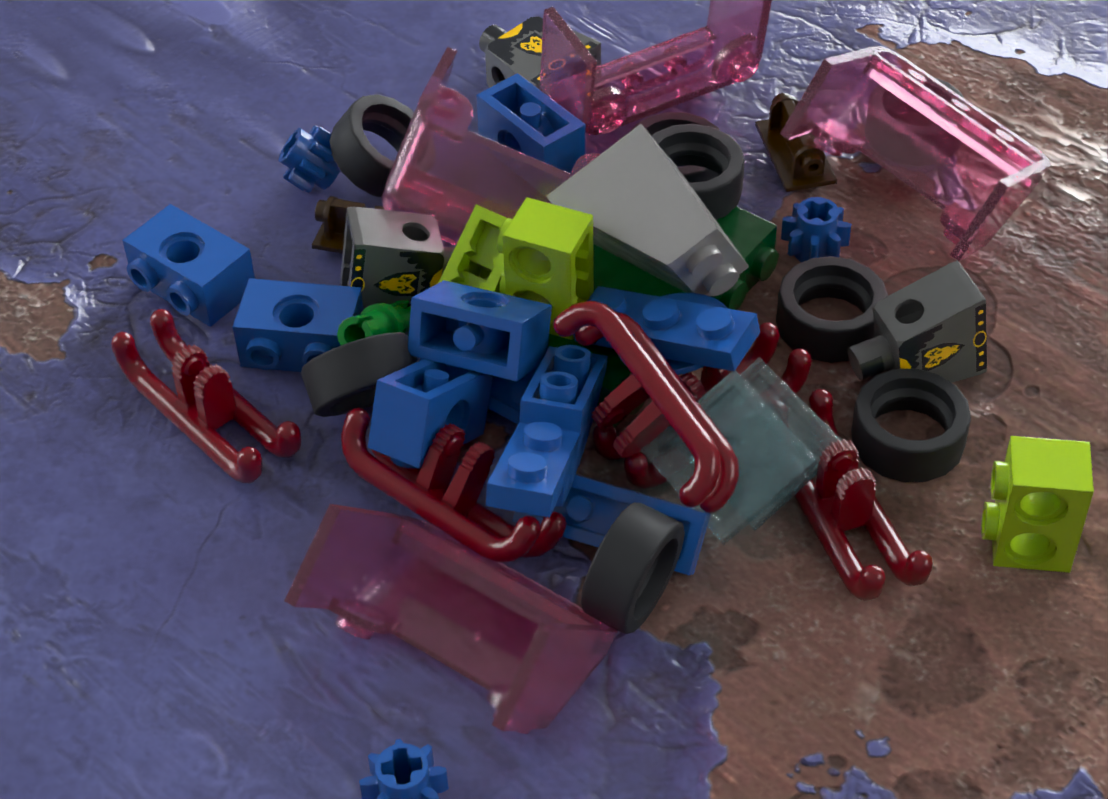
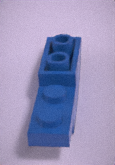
(550, 433)

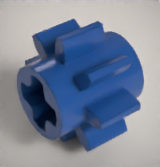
(309, 159)
(815, 229)
(404, 773)

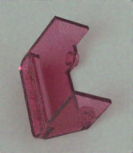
(656, 76)
(923, 137)
(450, 169)
(455, 606)

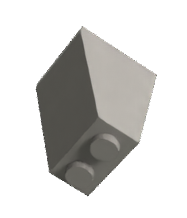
(652, 216)

